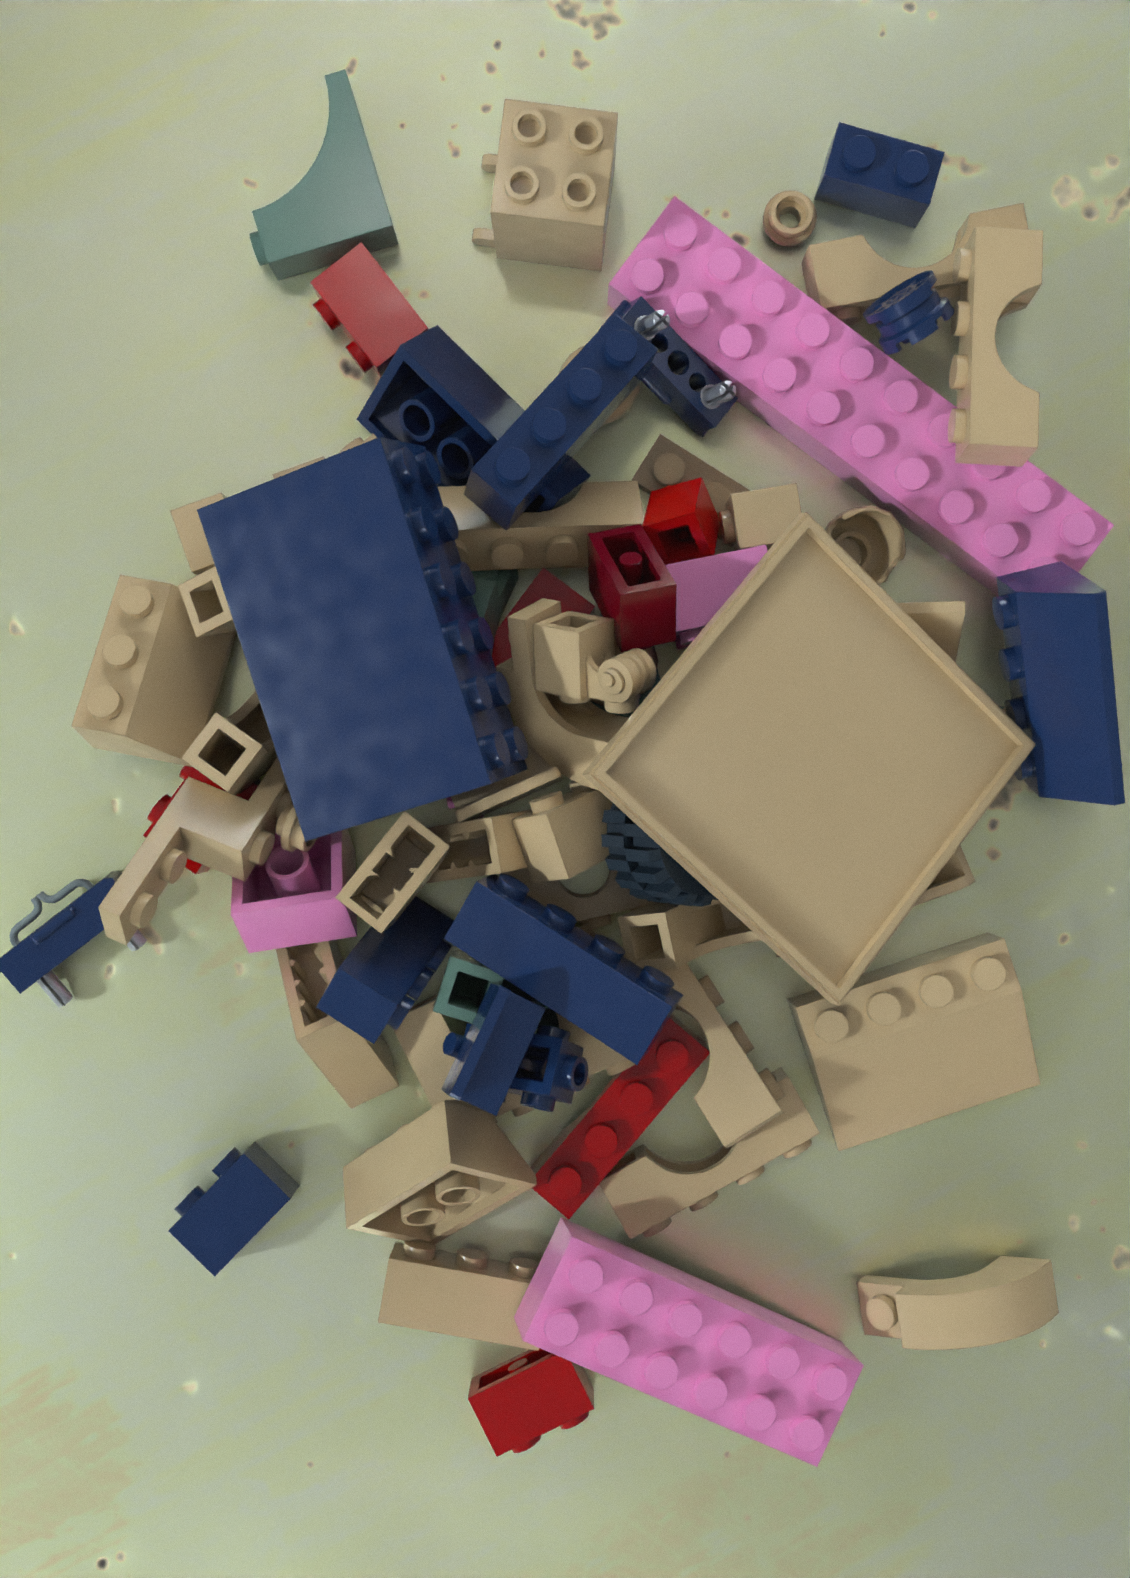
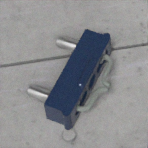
(690, 385)
(58, 938)

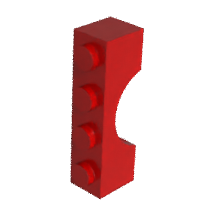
(616, 1118)

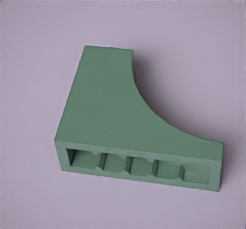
(332, 204)

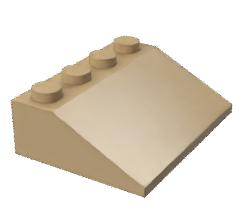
(918, 1040)

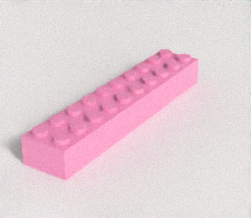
(850, 404)

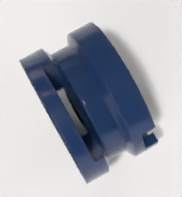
(908, 312)

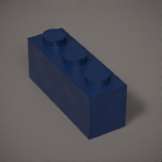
(385, 968)

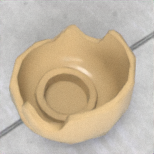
(870, 538)

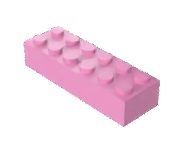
(687, 1342)

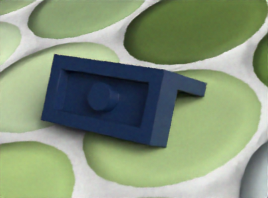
(493, 1049)

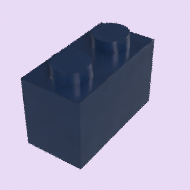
(879, 175)
(233, 1208)

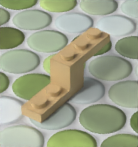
(198, 826)

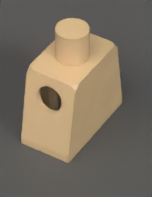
(394, 873)

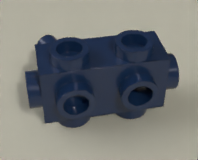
(548, 1070)

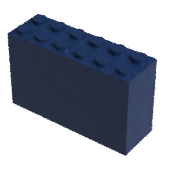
(364, 636)

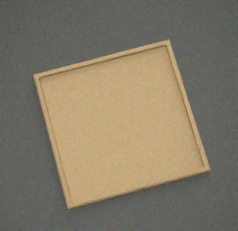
(812, 759)

